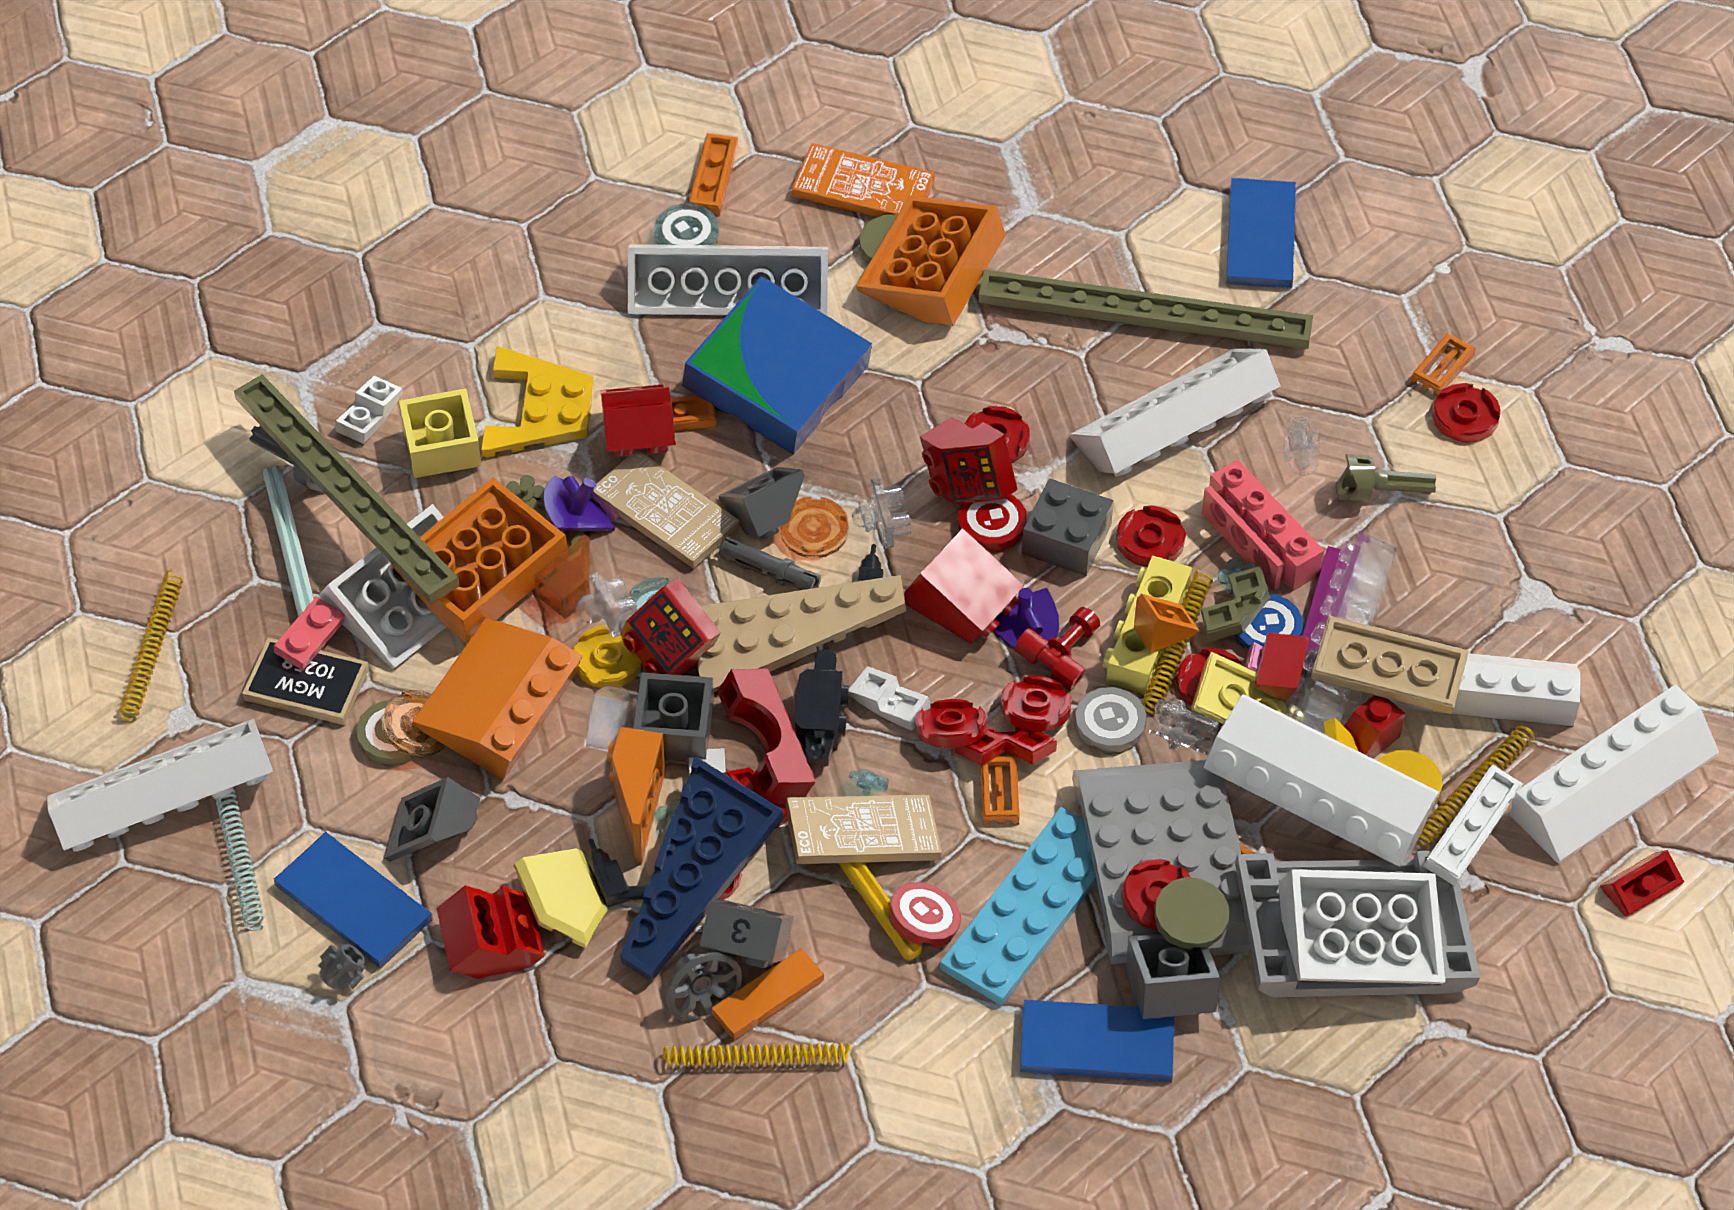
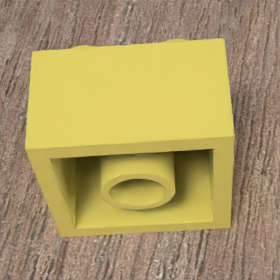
(440, 433)

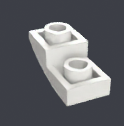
(371, 408)

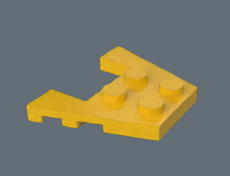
(554, 404)

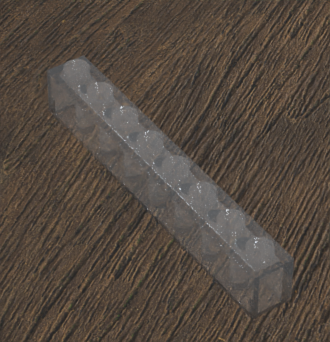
(1354, 598)

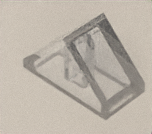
(609, 711)

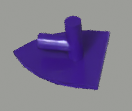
(571, 506)
(1033, 611)

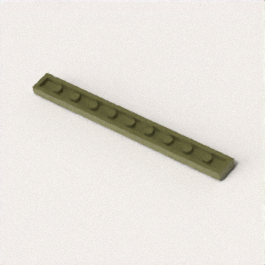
(1146, 309)
(347, 489)

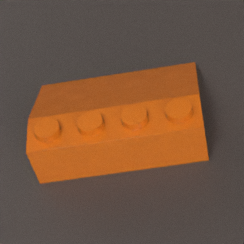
(933, 258)
(494, 550)
(498, 694)

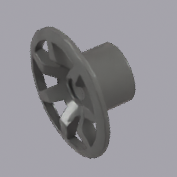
(698, 981)

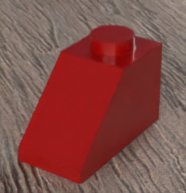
(1375, 725)

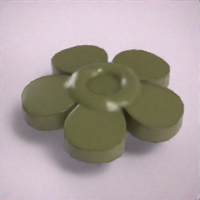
(526, 490)

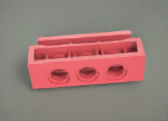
(1300, 554)

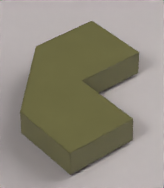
(1234, 616)

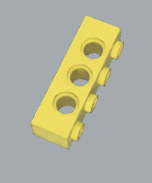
(1135, 668)

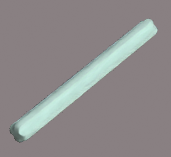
(288, 537)

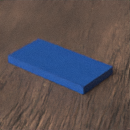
(1261, 232)
(353, 899)
(1095, 1041)

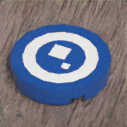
(1276, 616)

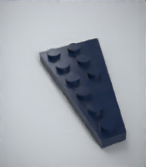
(702, 853)

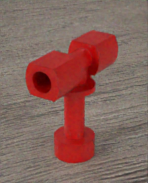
(1056, 652)

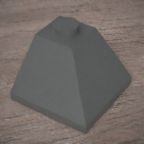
(764, 501)
(431, 817)

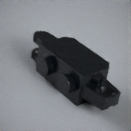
(819, 709)

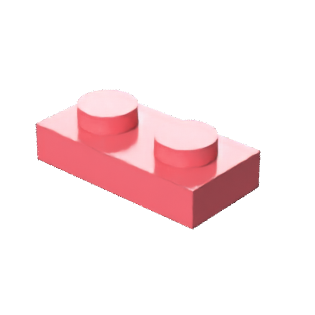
(309, 633)

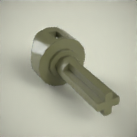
(1361, 478)

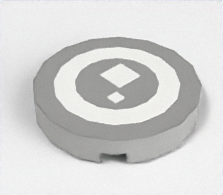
(1110, 719)

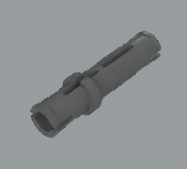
(782, 571)

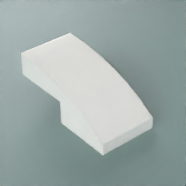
(886, 698)

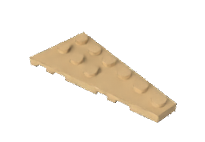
(790, 625)

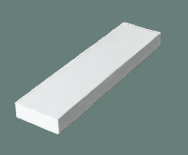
(1472, 825)

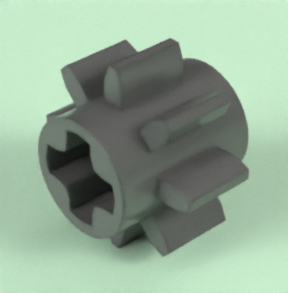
(341, 966)

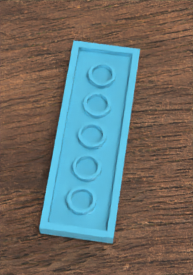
(1025, 911)

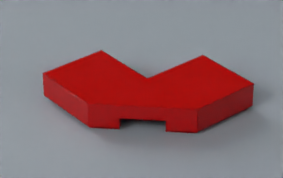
(1024, 744)

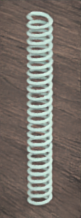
(234, 868)

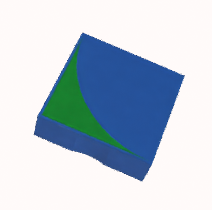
(776, 364)

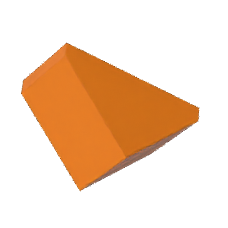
(1161, 622)

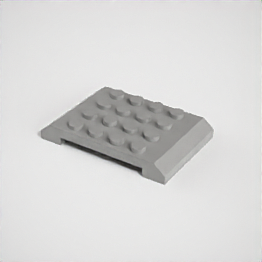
(1164, 814)
(1271, 957)

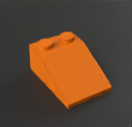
(638, 778)

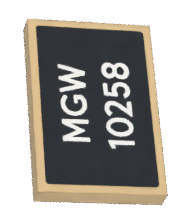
(320, 691)

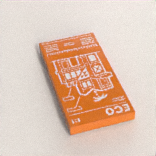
(858, 181)

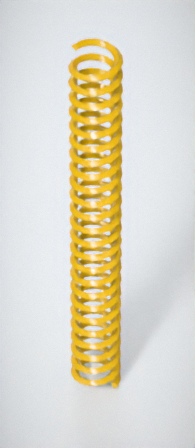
(140, 656)
(1147, 697)
(1469, 780)
(757, 1052)

